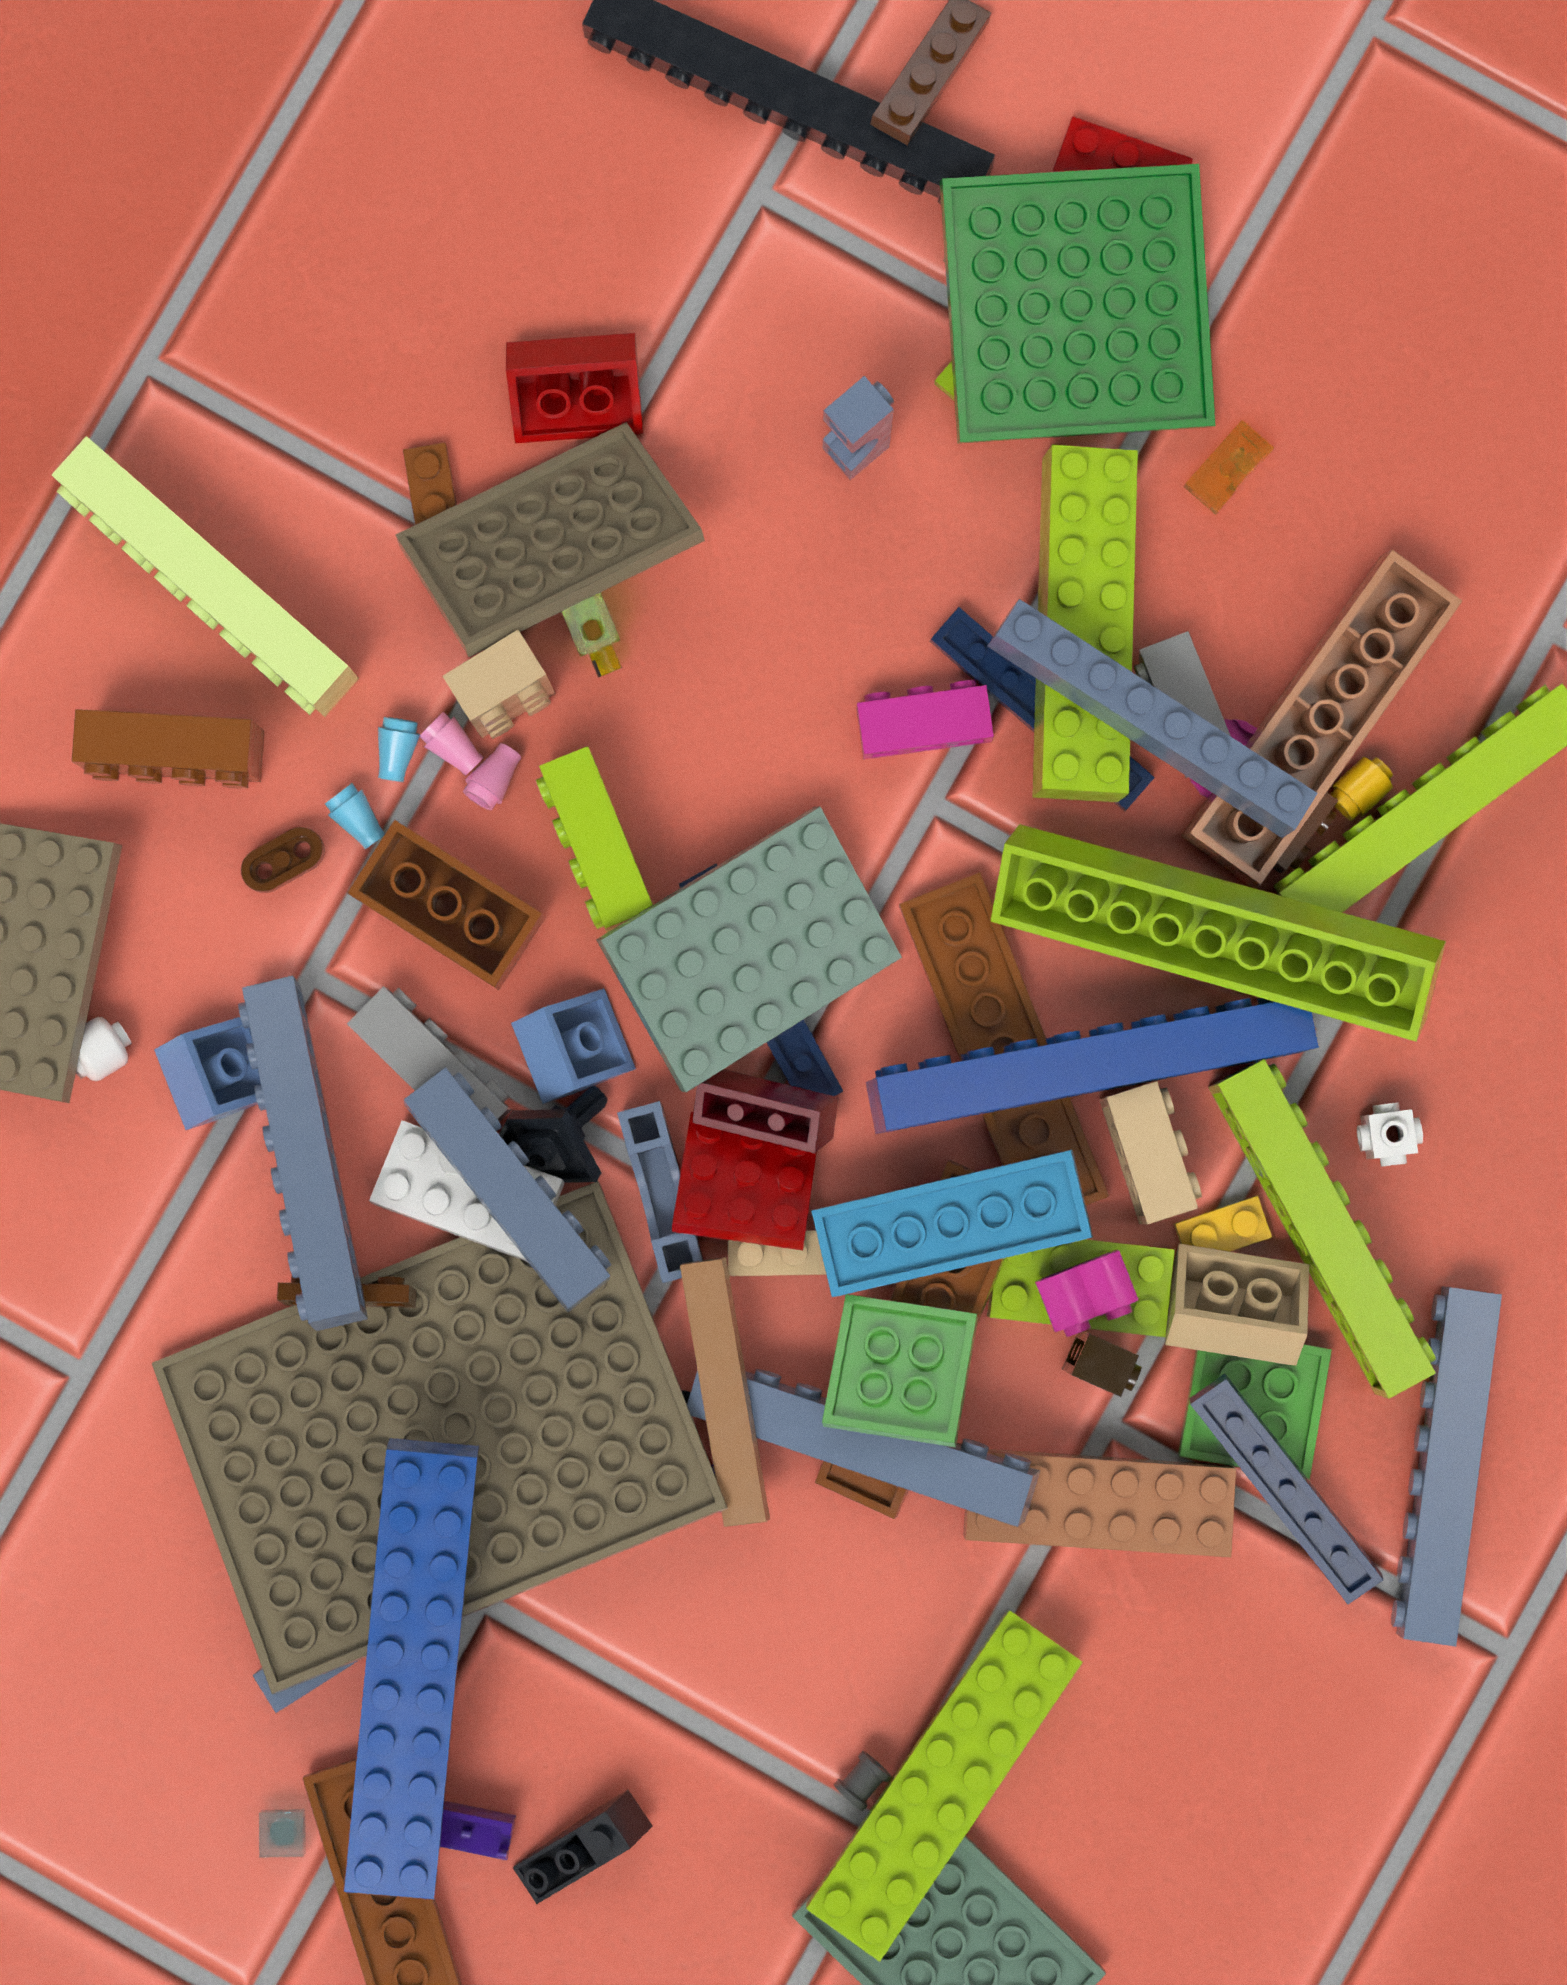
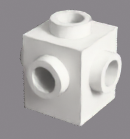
(1373, 1138)

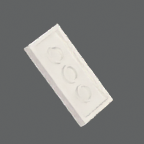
(427, 1188)

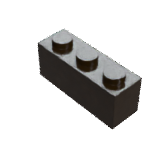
(1102, 1364)

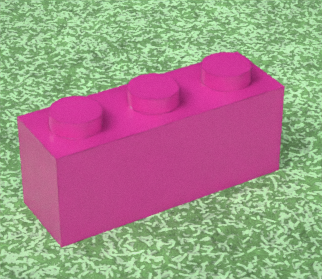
(924, 720)

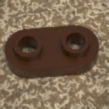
(282, 857)

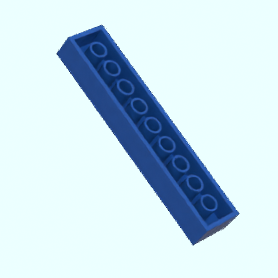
(1087, 1065)
(411, 1668)

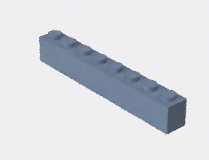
(1152, 719)
(303, 1154)
(1447, 1466)
(955, 1475)

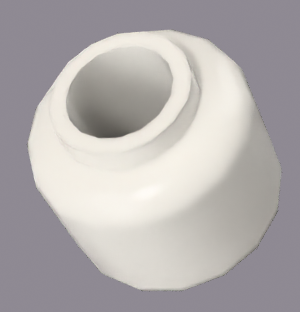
(102, 1049)

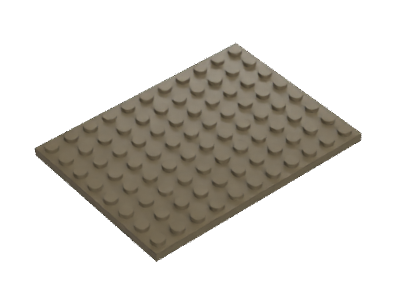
(568, 1409)

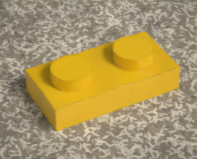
(1226, 1227)

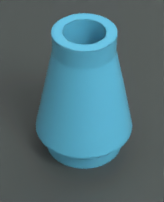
(396, 746)
(355, 815)

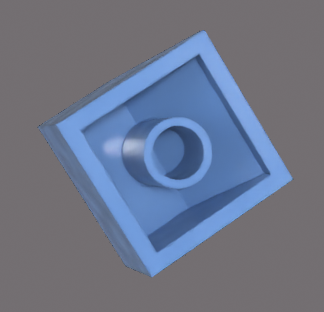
(573, 1045)
(210, 1072)

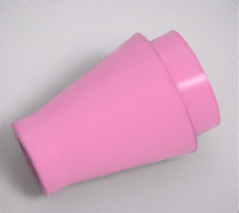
(451, 743)
(491, 779)

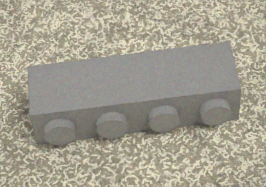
(417, 1048)

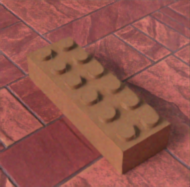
(1121, 1506)

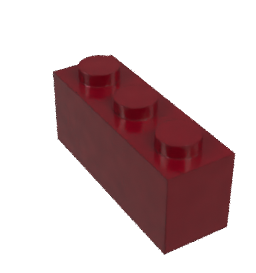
(766, 1110)

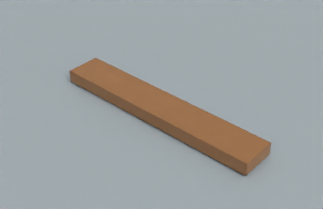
(725, 1391)

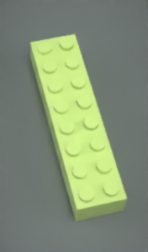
(197, 570)

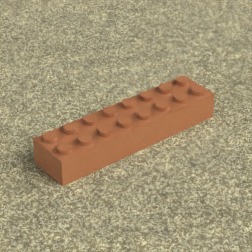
(1331, 705)

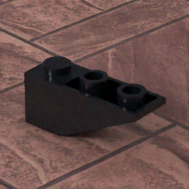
(583, 1847)

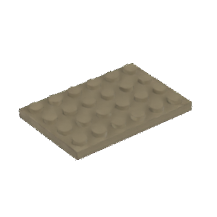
(549, 538)
(51, 941)

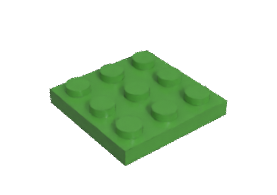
(900, 1370)
(1281, 1395)

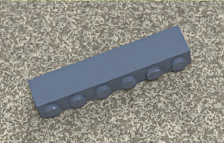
(507, 1189)

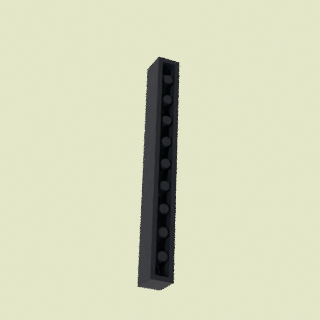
(777, 92)

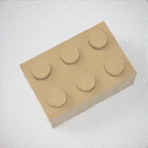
(500, 685)
(1151, 1153)
(1238, 1304)

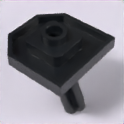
(556, 1139)

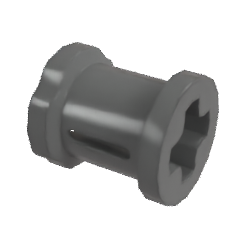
(862, 1780)

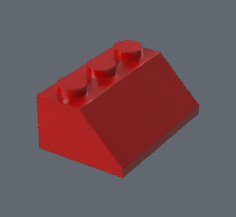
(573, 387)

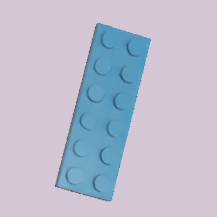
(952, 1223)

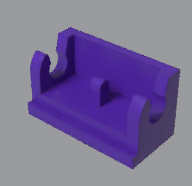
(476, 1830)

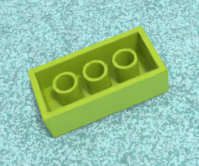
(595, 834)
(1148, 1267)

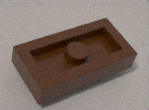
(1317, 822)

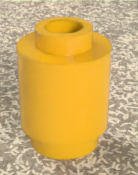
(1362, 787)

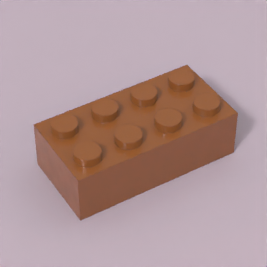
(168, 746)
(446, 904)

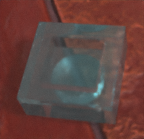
(282, 1833)

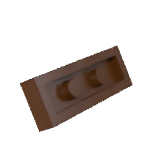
(387, 1293)

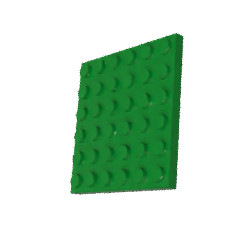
(1077, 303)

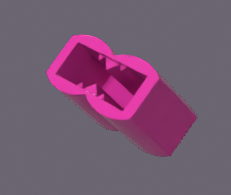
(1087, 1292)

